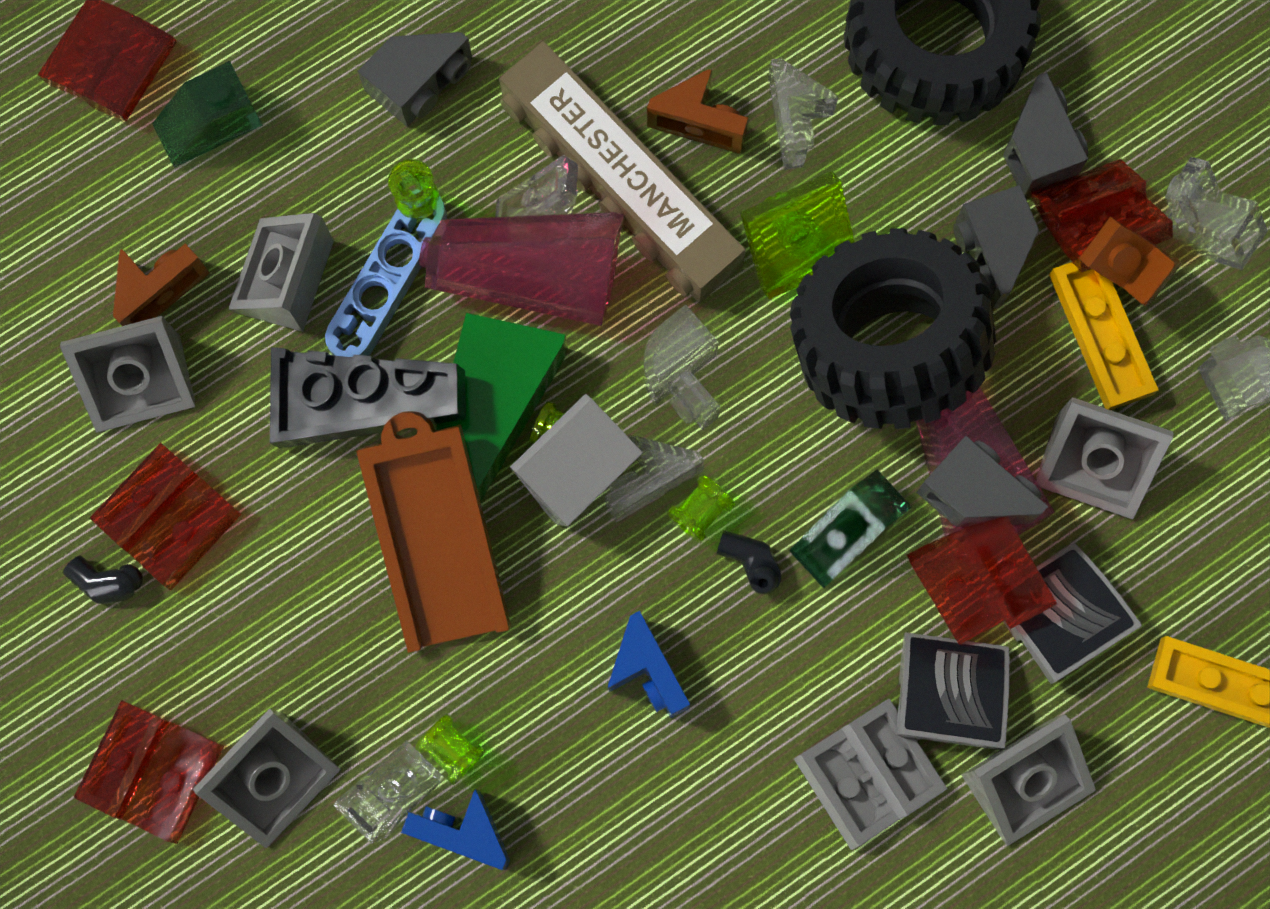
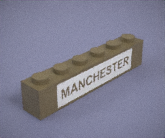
(621, 173)

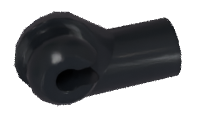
(756, 559)
(104, 586)

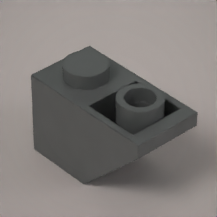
(414, 70)
(1043, 141)
(998, 236)
(976, 488)

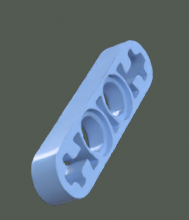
(379, 273)

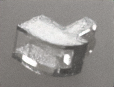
(1212, 221)
(670, 361)

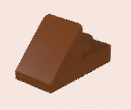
(684, 114)
(1130, 261)
(148, 296)

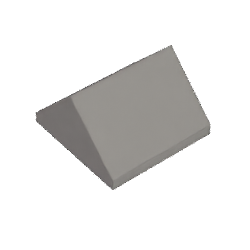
(283, 270)
(130, 373)
(1102, 457)
(575, 461)
(267, 777)
(1031, 779)

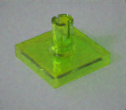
(795, 231)

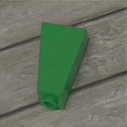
(504, 381)

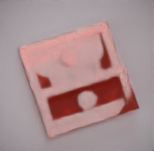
(107, 58)
(1084, 203)
(165, 516)
(981, 578)
(148, 772)

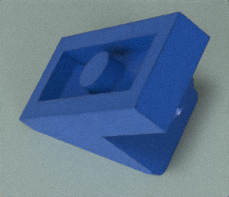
(642, 655)
(475, 839)

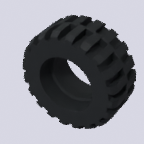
(937, 83)
(882, 278)

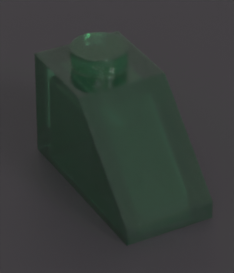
(205, 115)
(850, 528)

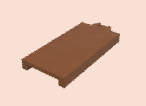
(432, 533)

